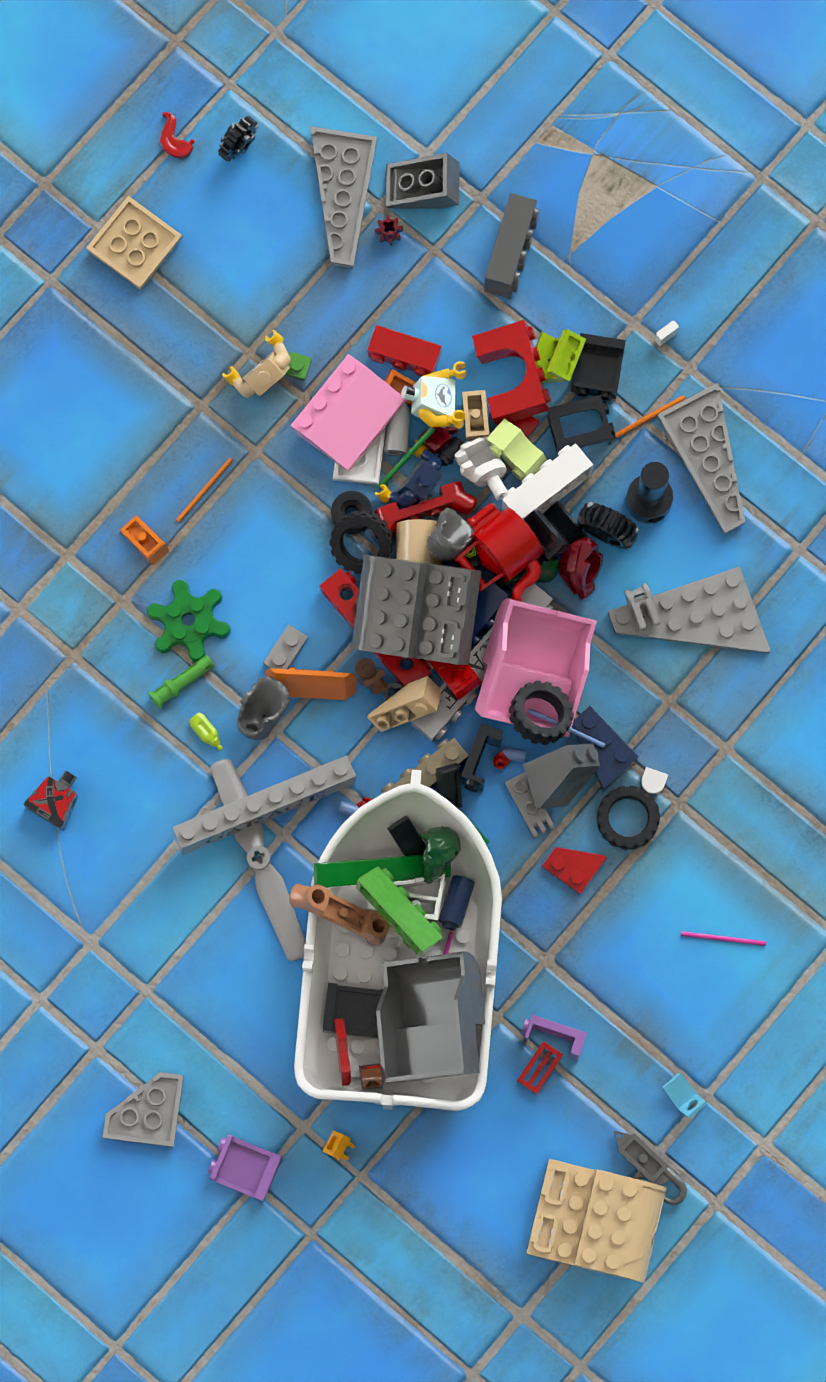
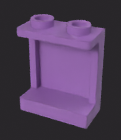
(244, 1167)

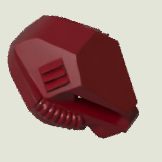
(581, 566)

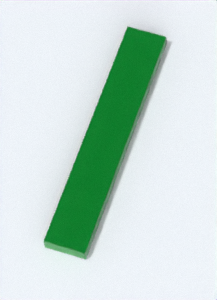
(348, 872)

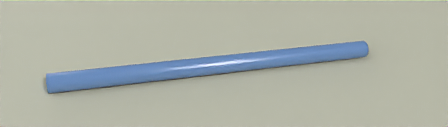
(571, 730)

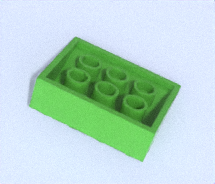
(398, 911)

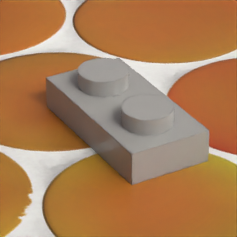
(286, 649)

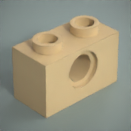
(476, 414)

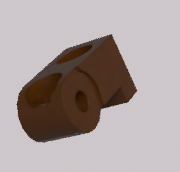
(371, 1076)

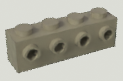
(447, 753)

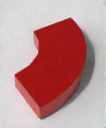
(342, 1052)

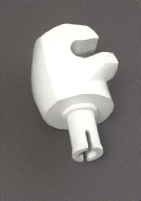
(482, 466)

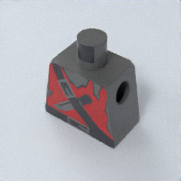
(54, 800)

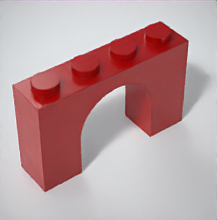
(530, 396)

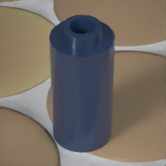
(456, 902)

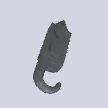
(649, 1164)

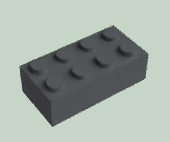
(510, 246)

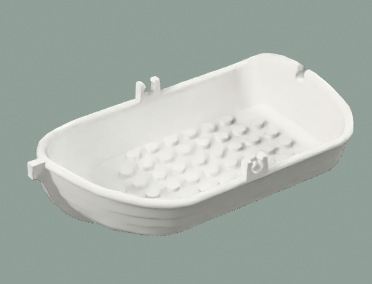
(349, 960)

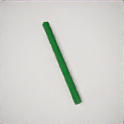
(406, 457)

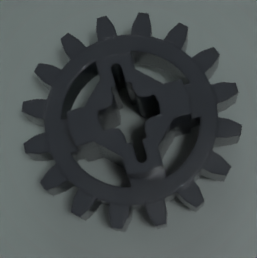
(237, 138)

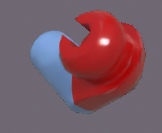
(506, 755)
(349, 809)

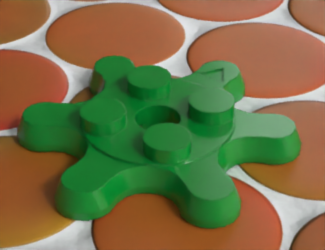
(189, 636)

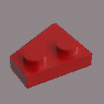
(573, 867)

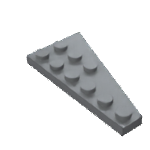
(344, 176)

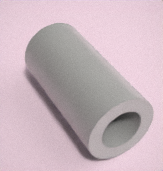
(398, 432)

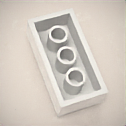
(551, 483)

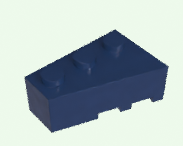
(487, 607)
(614, 757)

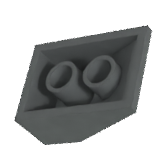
(423, 182)

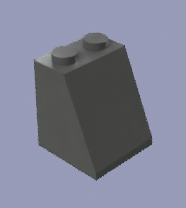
(561, 774)

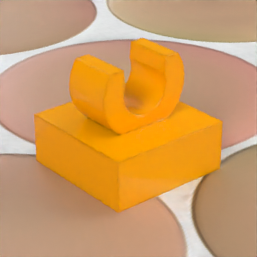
(337, 1144)

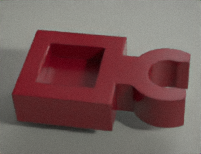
(439, 438)

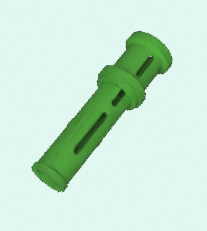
(172, 687)

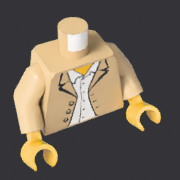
(265, 373)

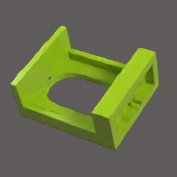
(559, 352)

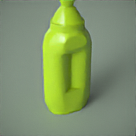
(205, 730)

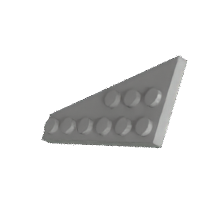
(703, 444)

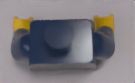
(418, 482)

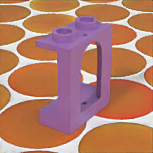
(557, 1030)

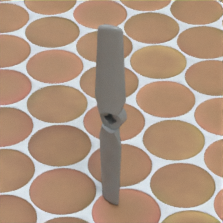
(268, 881)

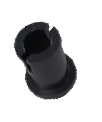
(449, 451)

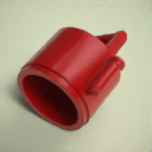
(504, 547)

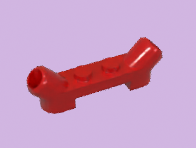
(452, 497)

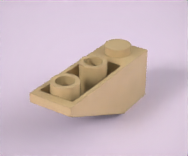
(408, 704)

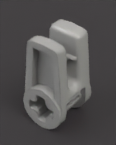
(646, 601)

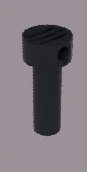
(650, 494)

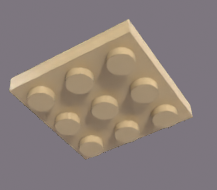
(134, 242)

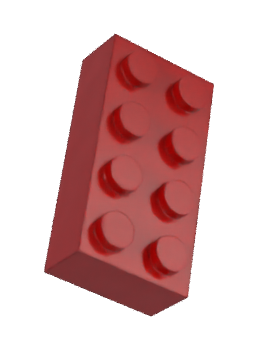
(459, 678)

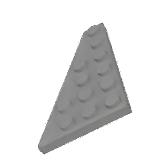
(704, 612)

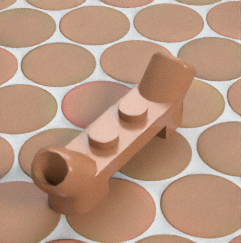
(322, 903)

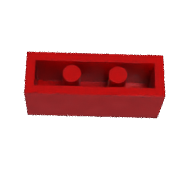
(404, 351)

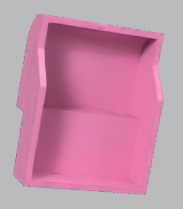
(533, 646)

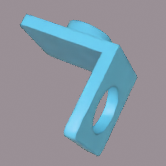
(683, 1095)

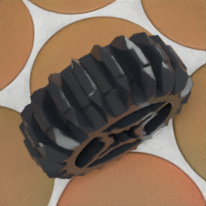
(607, 525)

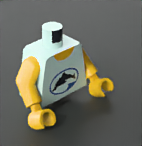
(435, 398)

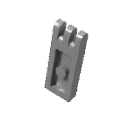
(523, 798)

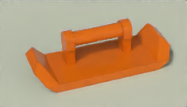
(315, 683)

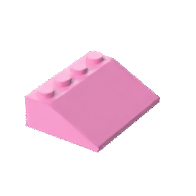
(348, 413)

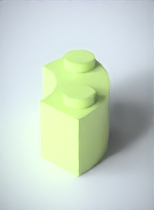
(515, 449)

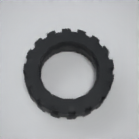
(363, 518)
(527, 727)
(628, 793)

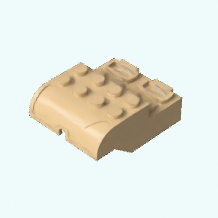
(596, 1220)

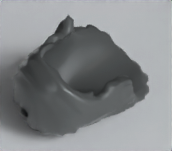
(449, 536)
(262, 708)

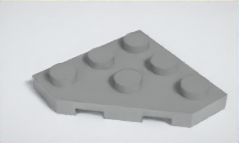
(148, 1113)

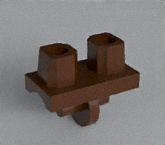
(370, 676)

